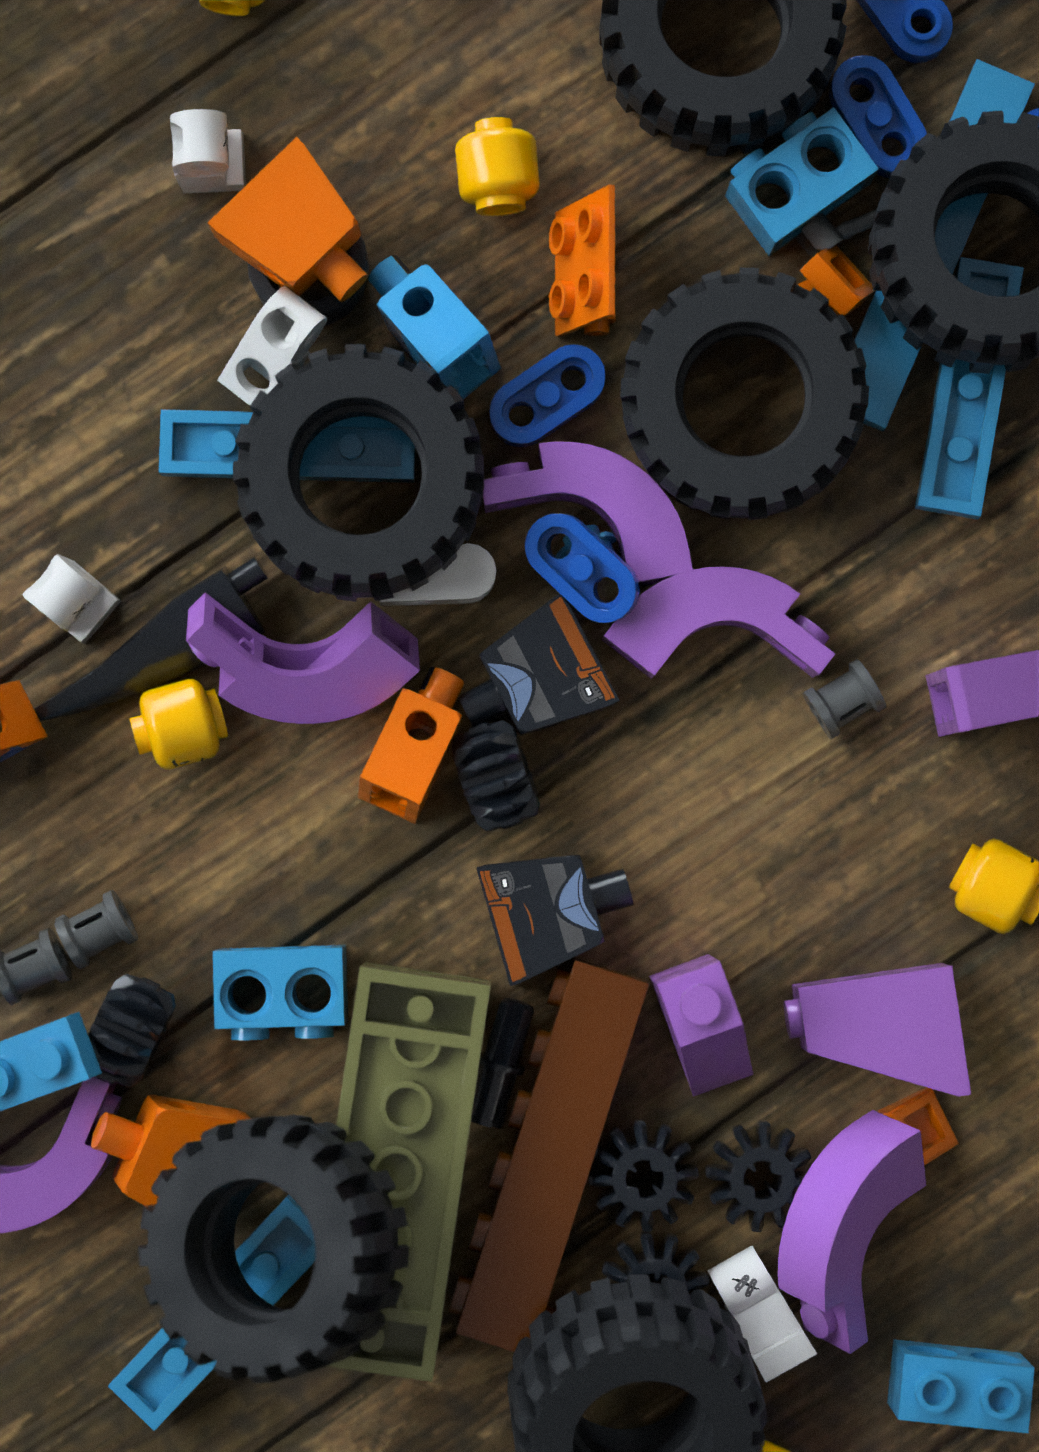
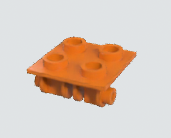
(584, 265)

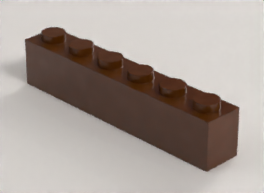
(551, 1153)

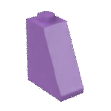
(985, 693)
(703, 1023)
(886, 1023)

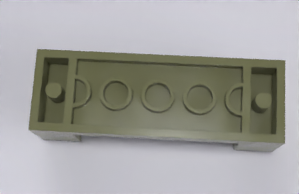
(412, 1105)

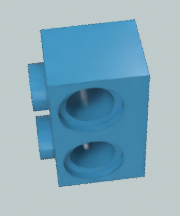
(806, 187)
(279, 972)
(960, 1386)

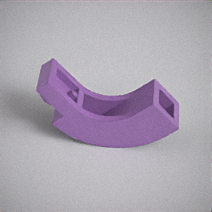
(612, 487)
(716, 598)
(304, 681)
(69, 1169)
(834, 1217)

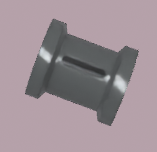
(844, 699)
(95, 929)
(33, 966)

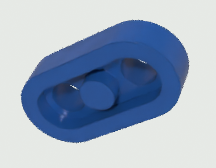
(894, 24)
(882, 117)
(545, 395)
(582, 570)

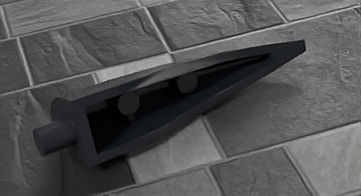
(159, 649)

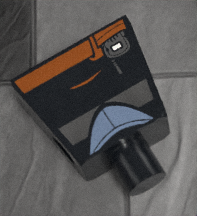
(540, 674)
(548, 910)

